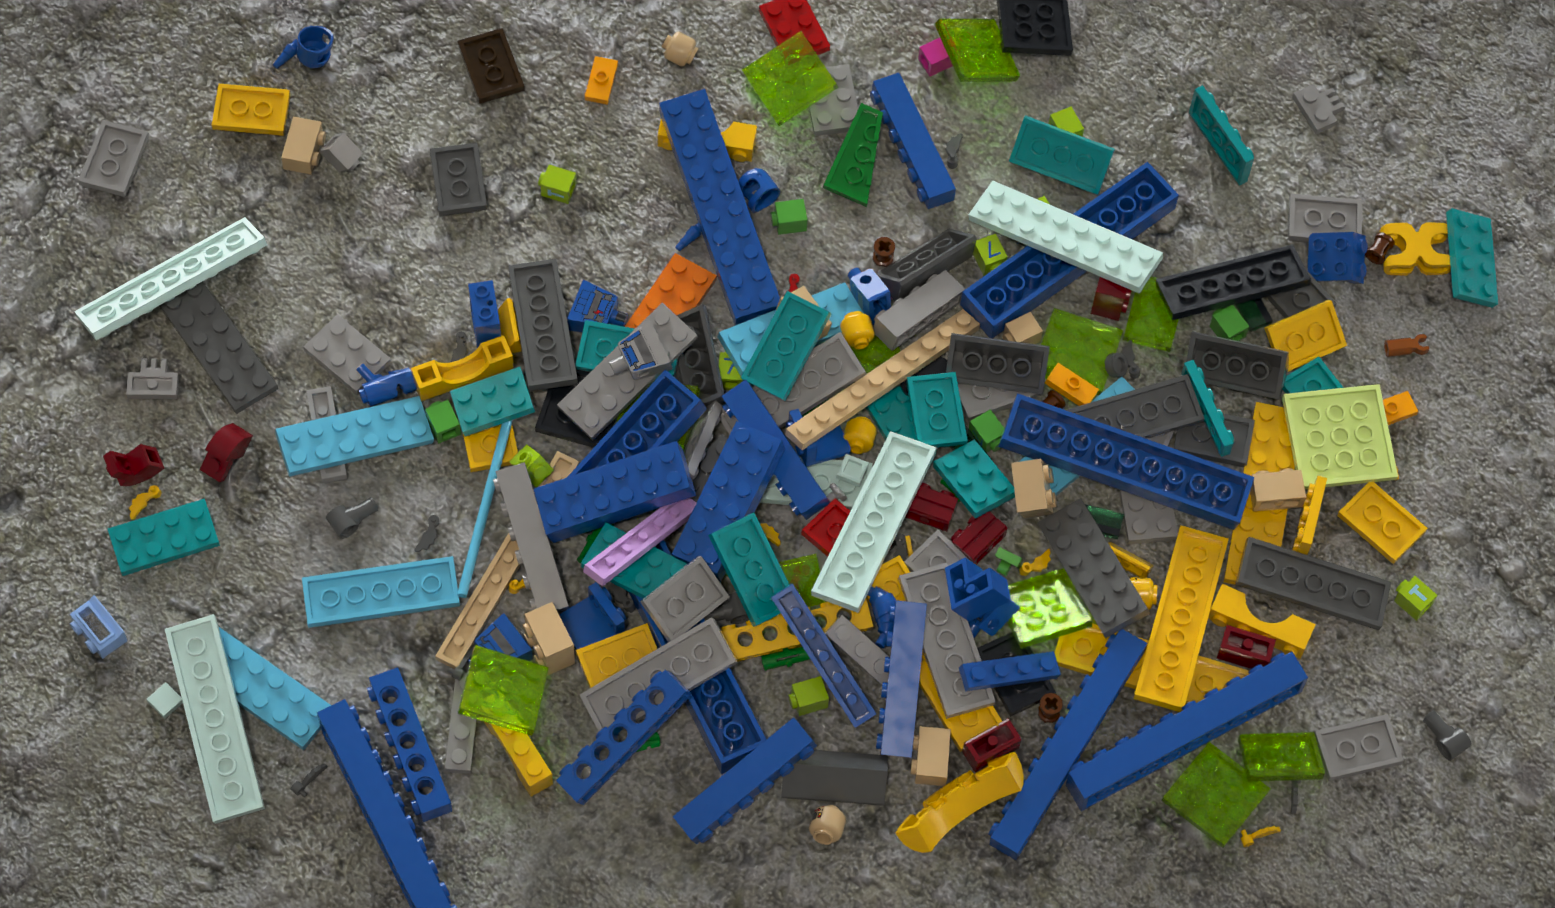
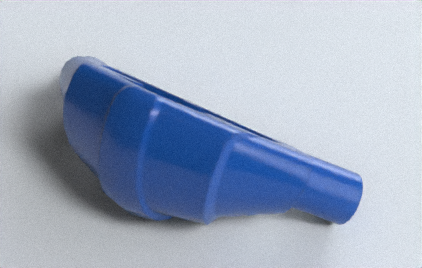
(881, 602)

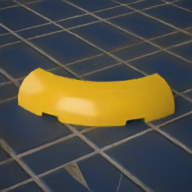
(959, 800)

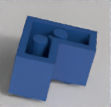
(974, 590)

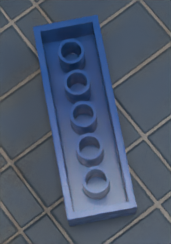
(652, 421)
(614, 492)
(729, 492)

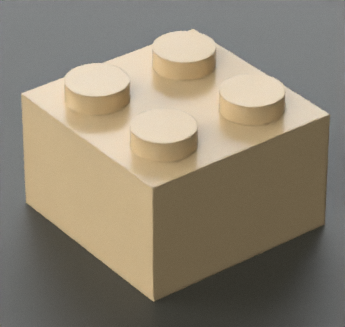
(1033, 488)
(548, 638)

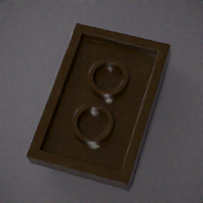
(491, 65)

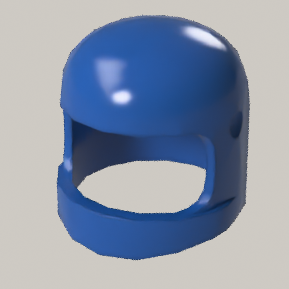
(311, 48)
(766, 189)

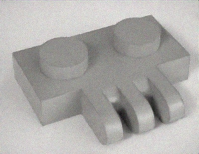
(1318, 107)
(152, 382)

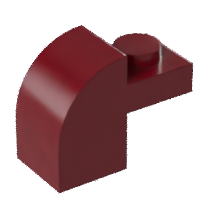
(223, 448)
(134, 467)

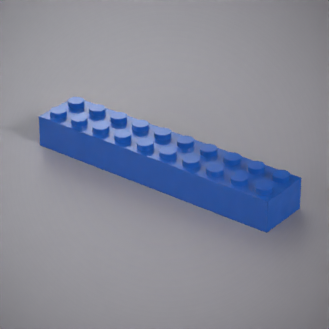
(719, 206)
(1035, 276)
(1126, 461)
(716, 706)
(1186, 730)
(382, 807)

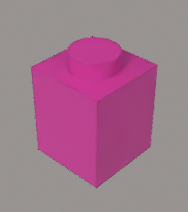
(934, 57)

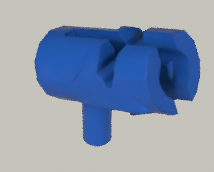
(383, 388)

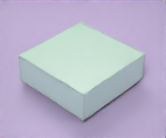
(852, 470)
(165, 700)

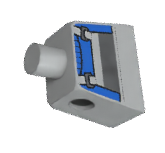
(641, 354)

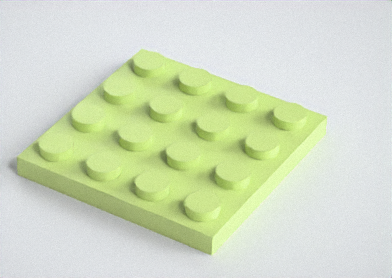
(1340, 435)

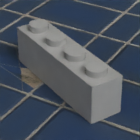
(917, 309)

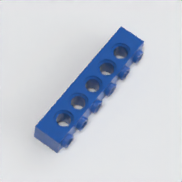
(392, 685)
(637, 734)

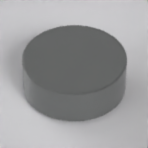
(1116, 365)

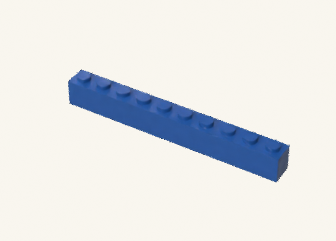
(1067, 744)

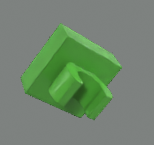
(1008, 560)

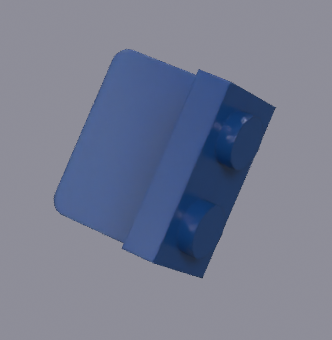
(1337, 256)
(824, 449)
(593, 618)

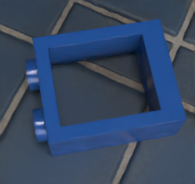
(484, 311)

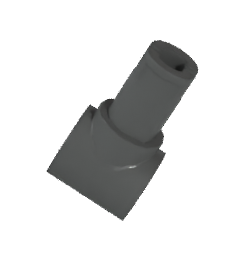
(346, 520)
(730, 610)
(1450, 740)

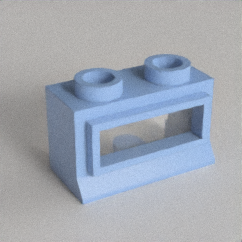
(97, 627)

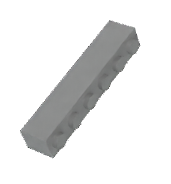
(531, 538)

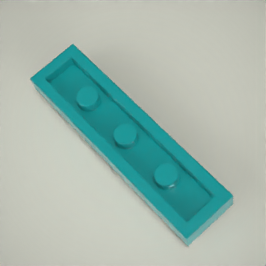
(1212, 416)

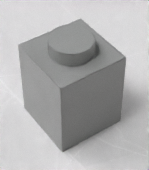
(341, 152)

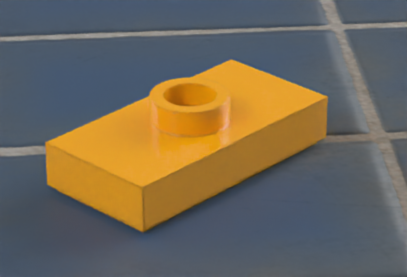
(601, 80)
(1071, 385)
(1399, 407)

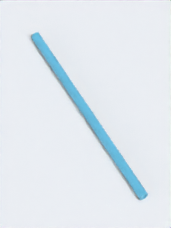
(484, 510)

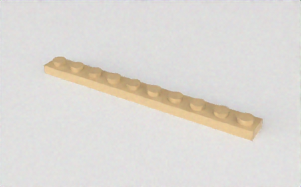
(879, 381)
(492, 585)

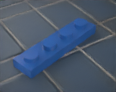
(1009, 671)

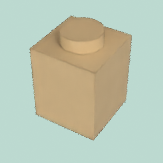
(1023, 329)

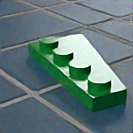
(855, 161)

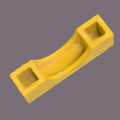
(738, 139)
(486, 361)
(1231, 610)
(525, 758)

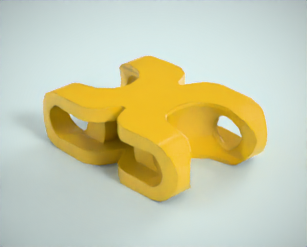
(1417, 249)

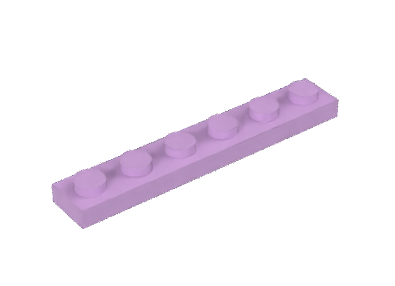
(638, 541)

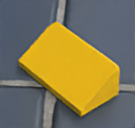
(509, 325)
(1132, 562)

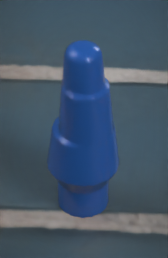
(288, 52)
(691, 235)

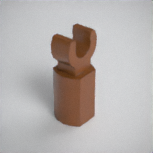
(1405, 346)

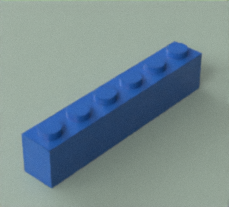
(913, 141)
(791, 471)
(823, 655)
(903, 679)
(745, 781)

